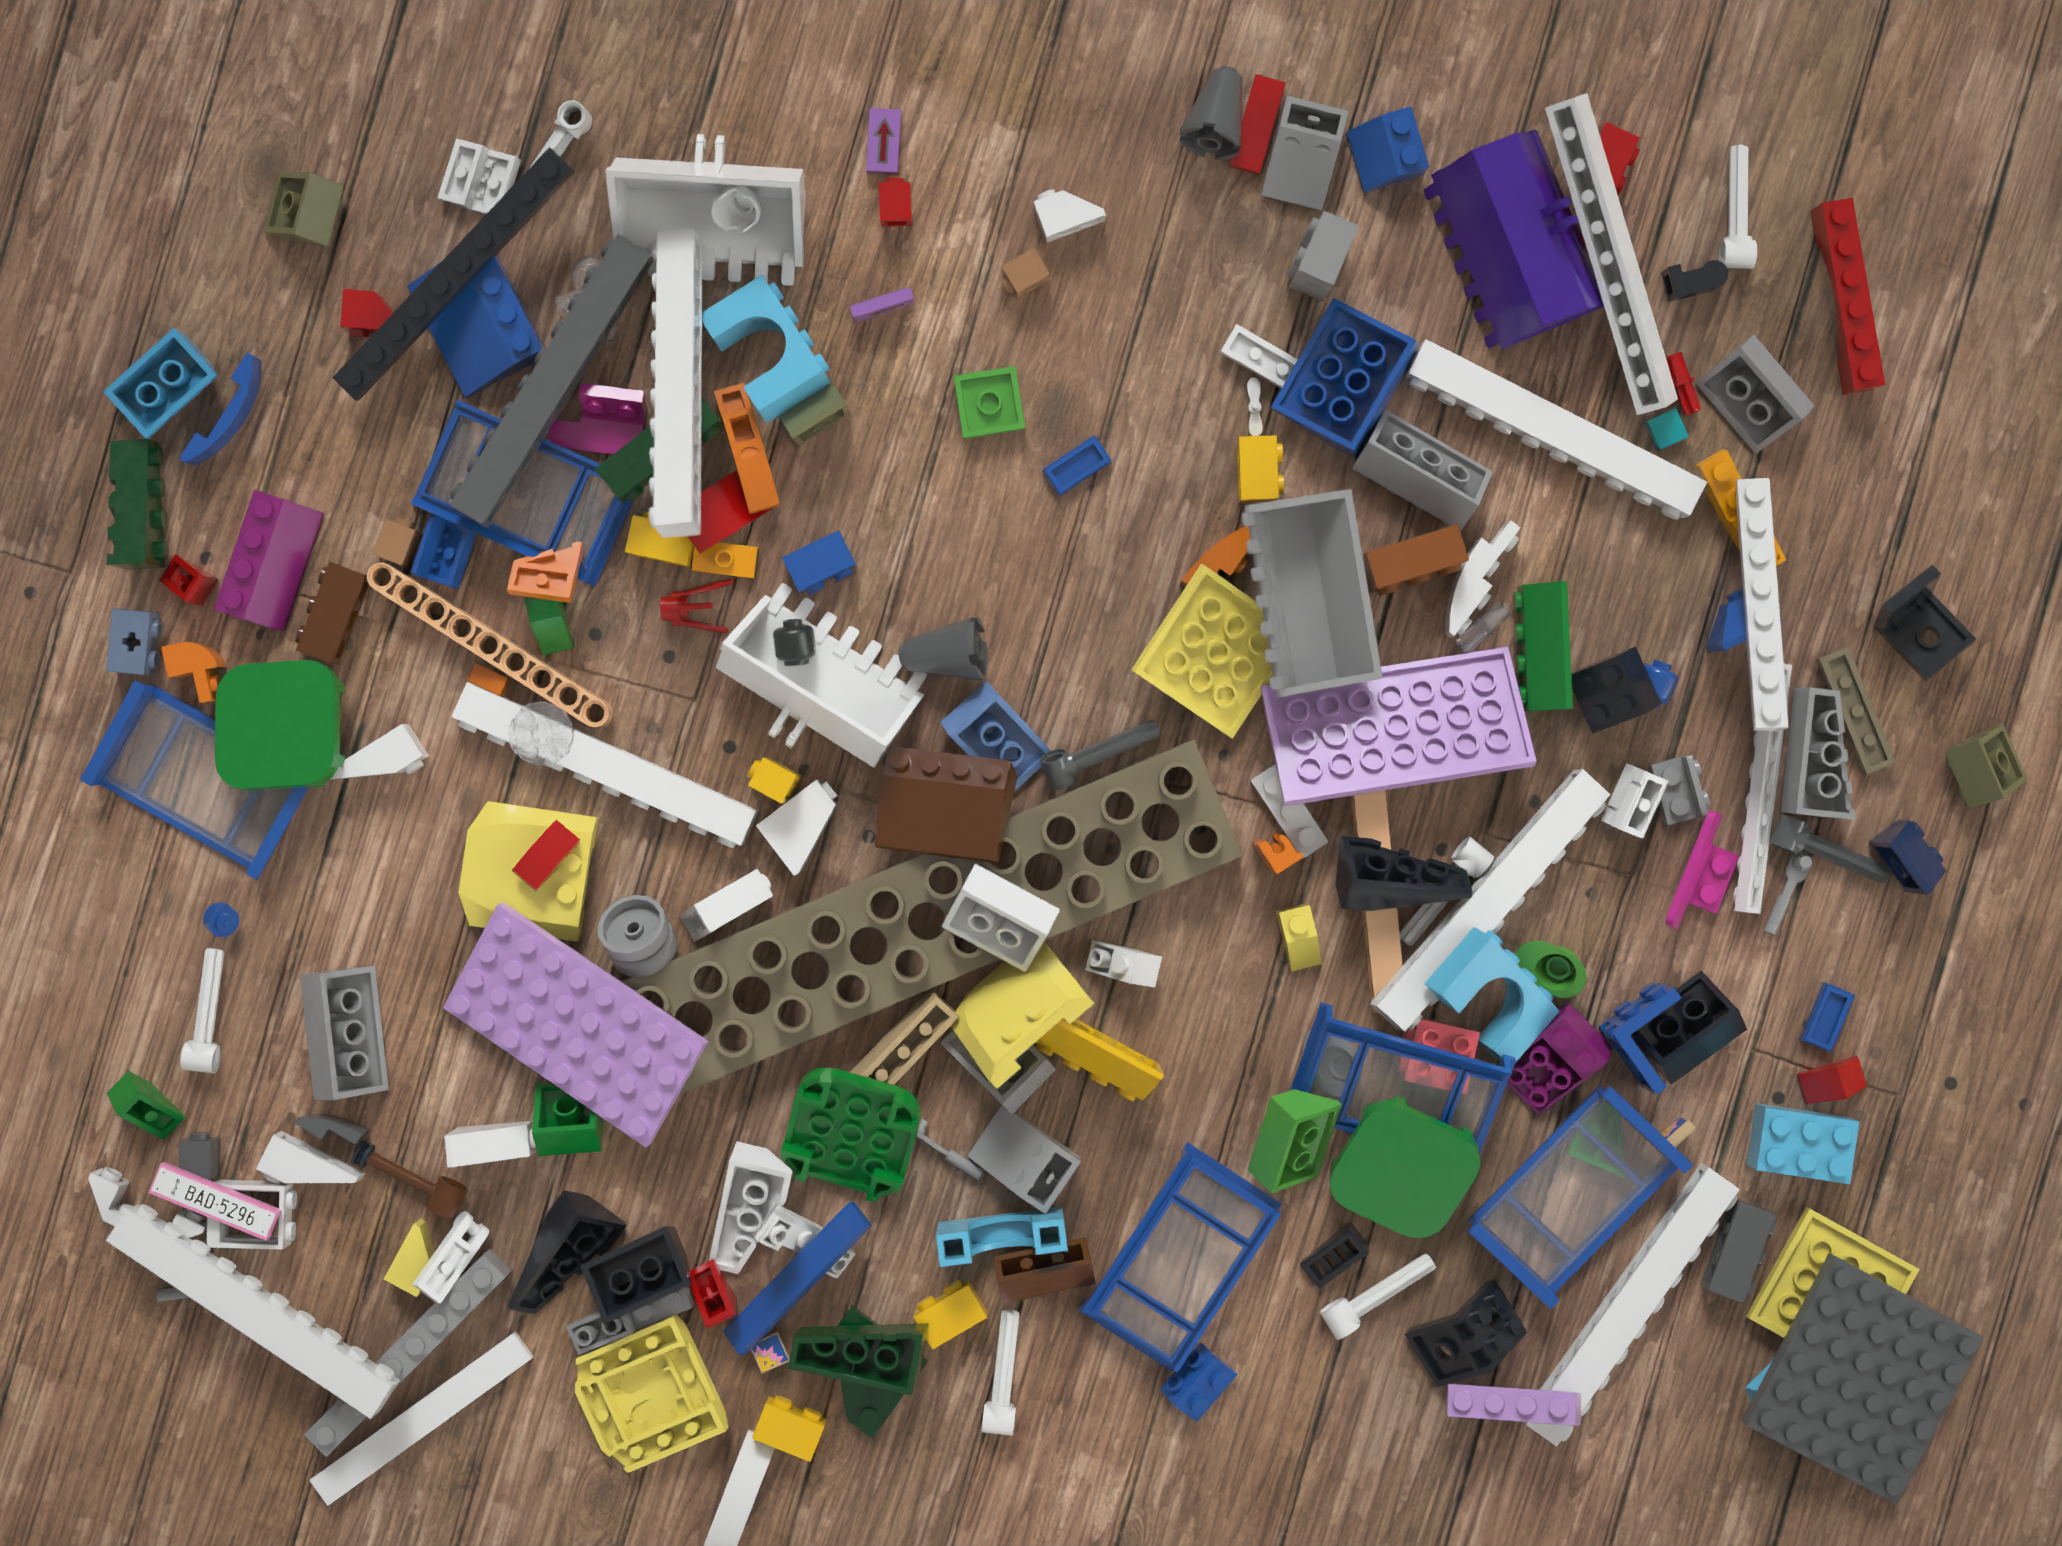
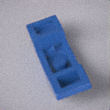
(202, 447)

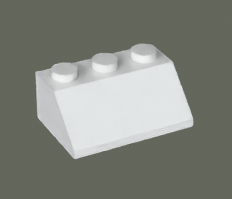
(1000, 918)

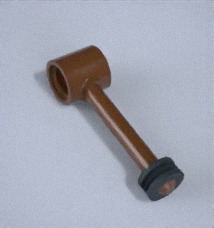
(444, 1195)

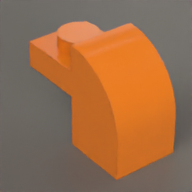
(197, 660)

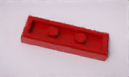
(1258, 123)

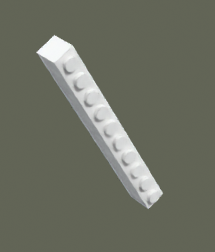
(1611, 253)
(677, 384)
(1555, 430)
(618, 771)
(1494, 893)
(1639, 1292)
(253, 1309)

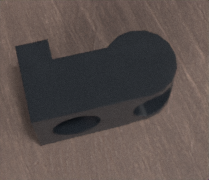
(1693, 282)

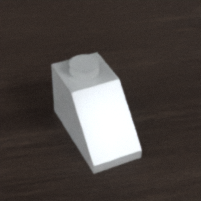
(1065, 214)

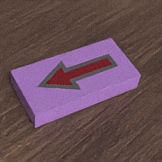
(883, 141)
(882, 304)

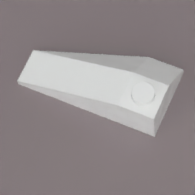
(751, 1192)

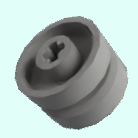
(637, 936)

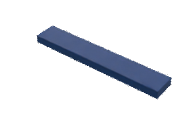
(797, 1278)

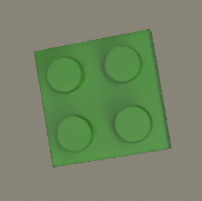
(989, 402)

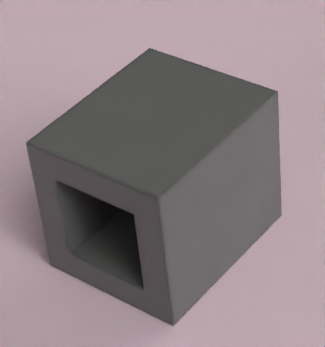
(200, 1154)

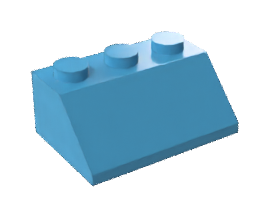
(161, 382)

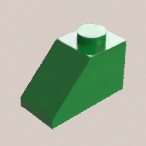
(549, 625)
(144, 1105)

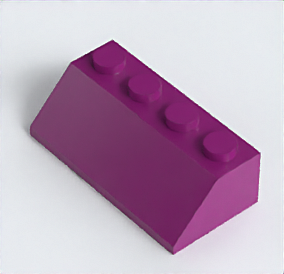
(269, 560)

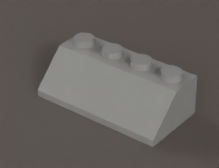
(1423, 470)
(344, 1032)

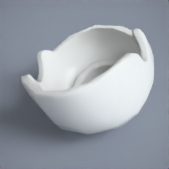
(735, 208)

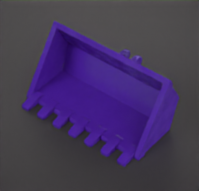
(1515, 238)

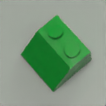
(563, 1123)

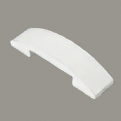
(740, 1493)

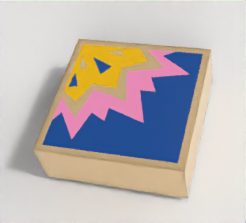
(1678, 1131)
(770, 1352)

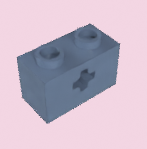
(134, 625)

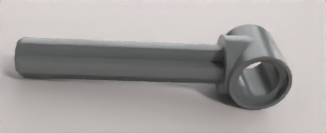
(1062, 767)
(1795, 836)

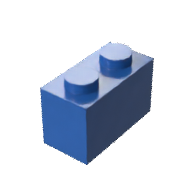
(819, 563)

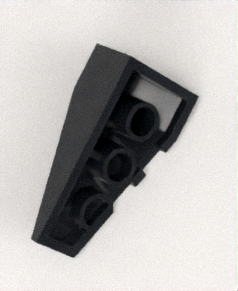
(1386, 879)
(569, 1237)

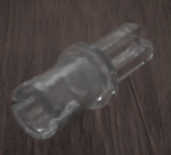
(1483, 627)

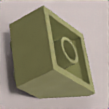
(304, 208)
(815, 414)
(1985, 766)

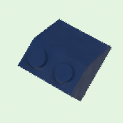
(1909, 856)

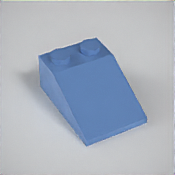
(992, 729)

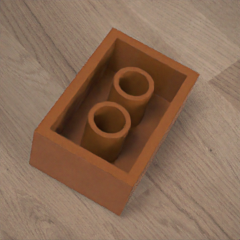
(1415, 560)

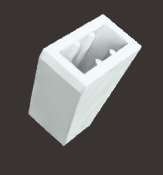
(799, 824)
(726, 904)
(489, 1143)

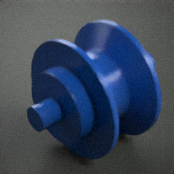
(221, 919)

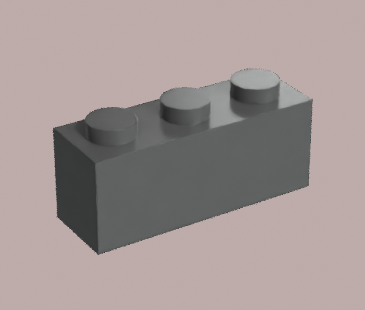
(1738, 1250)

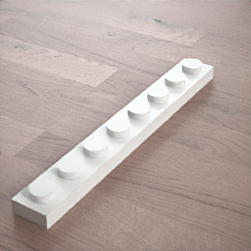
(1761, 604)
(1759, 816)

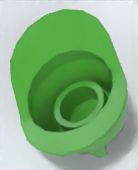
(1554, 968)

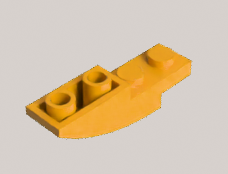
(1721, 478)

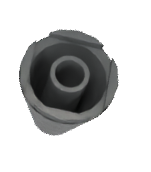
(1216, 116)
(948, 651)

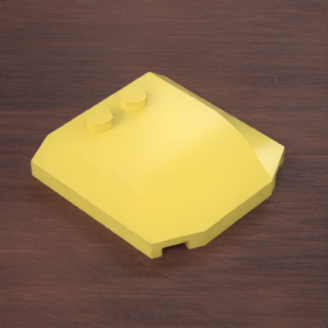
(496, 845)
(1015, 1010)
(649, 1394)

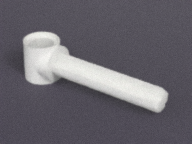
(564, 132)
(1738, 248)
(1468, 856)
(201, 1052)
(1344, 1316)
(999, 1412)

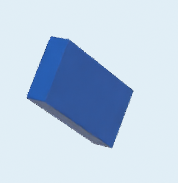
(1077, 465)
(1827, 1017)

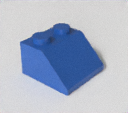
(1388, 149)

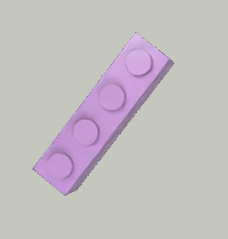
(1514, 1404)

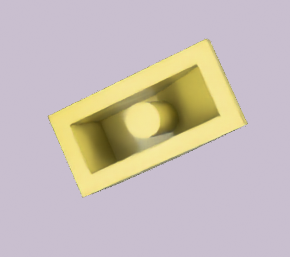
(1299, 936)
(411, 1258)

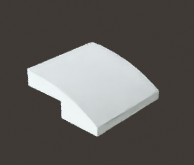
(477, 176)

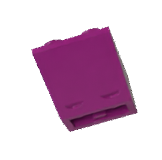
(1559, 1060)

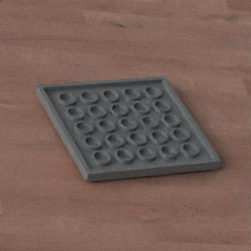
(1862, 1379)

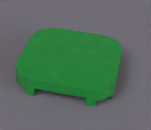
(278, 725)
(851, 1132)
(1404, 1168)

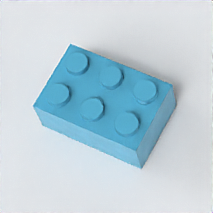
(1802, 1143)

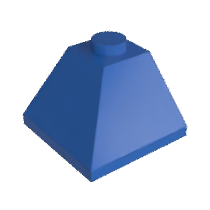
(1729, 624)

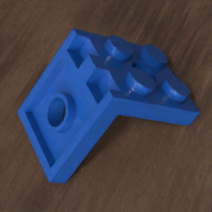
(1628, 1019)

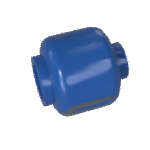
(1662, 679)

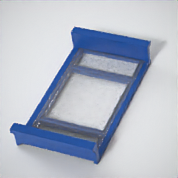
(549, 507)
(164, 762)
(1372, 1066)
(1575, 1192)
(1182, 1258)

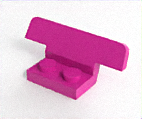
(607, 420)
(1705, 874)

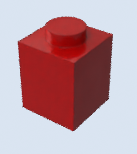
(895, 203)

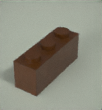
(332, 613)
(1032, 1275)

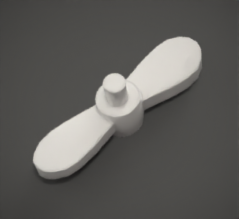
(1254, 407)

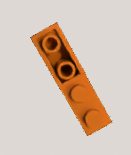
(747, 448)
(1224, 556)

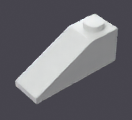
(390, 754)
(298, 1162)

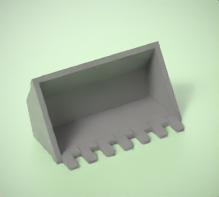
(1312, 592)

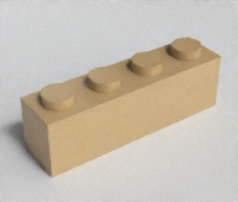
(907, 1039)

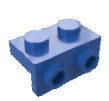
(443, 552)
(1198, 1382)

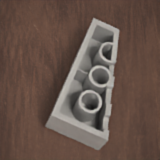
(1816, 757)

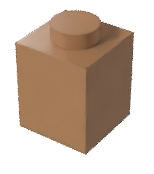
(1024, 273)
(397, 541)

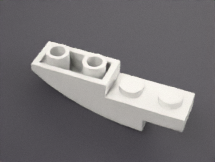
(1469, 587)

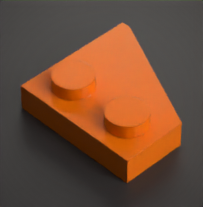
(547, 575)

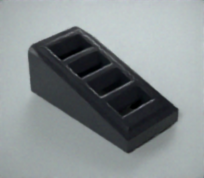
(1338, 1239)

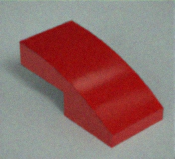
(545, 855)

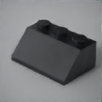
(1690, 1028)
(637, 1273)

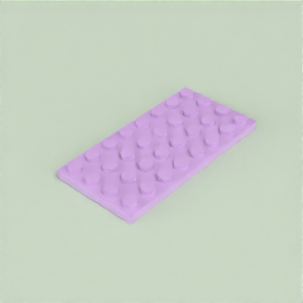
(1402, 730)
(575, 1024)

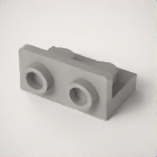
(1683, 794)

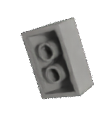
(1755, 394)

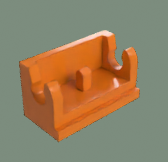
(1282, 856)

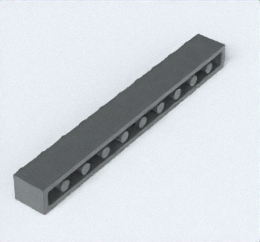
(551, 381)

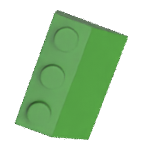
(1293, 1139)

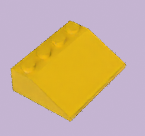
(1102, 1057)

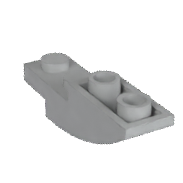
(591, 1333)

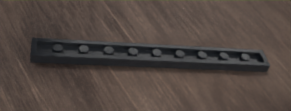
(453, 274)

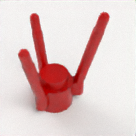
(674, 607)

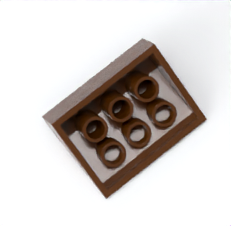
(944, 804)

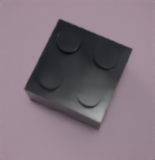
(1614, 690)

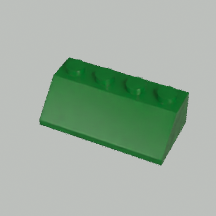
(1543, 646)

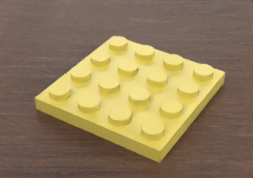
(1210, 652)
(1802, 1260)

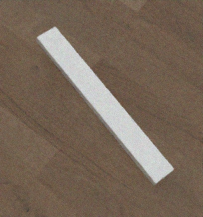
(421, 1418)

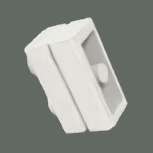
(1634, 800)

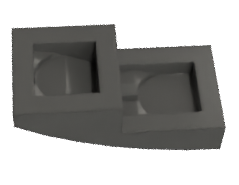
(322, 1126)

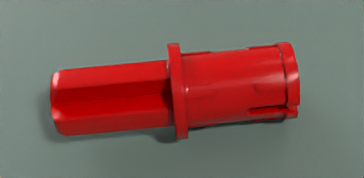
(1683, 384)

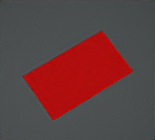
(722, 512)

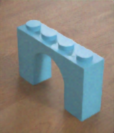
(757, 309)
(1525, 1008)
(966, 1237)

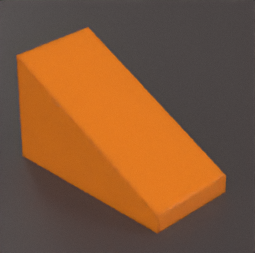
(489, 679)

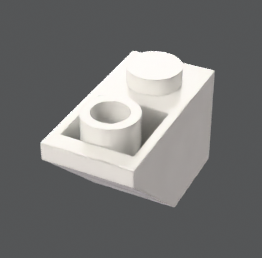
(1123, 963)

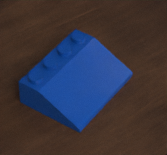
(485, 330)
(1345, 377)

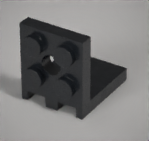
(1919, 610)
(1468, 1337)

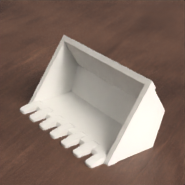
(678, 195)
(834, 693)

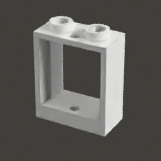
(218, 1232)

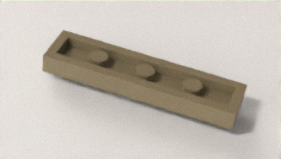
(1858, 712)

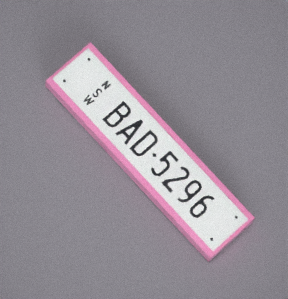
(215, 1201)

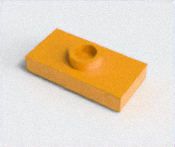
(727, 560)

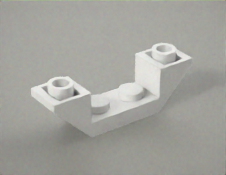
(109, 1189)
(795, 1232)

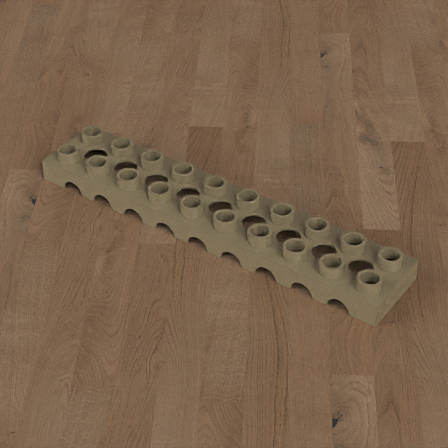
(911, 885)

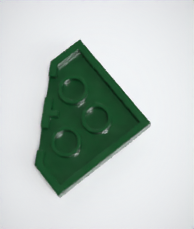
(866, 1405)

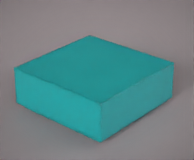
(1666, 429)

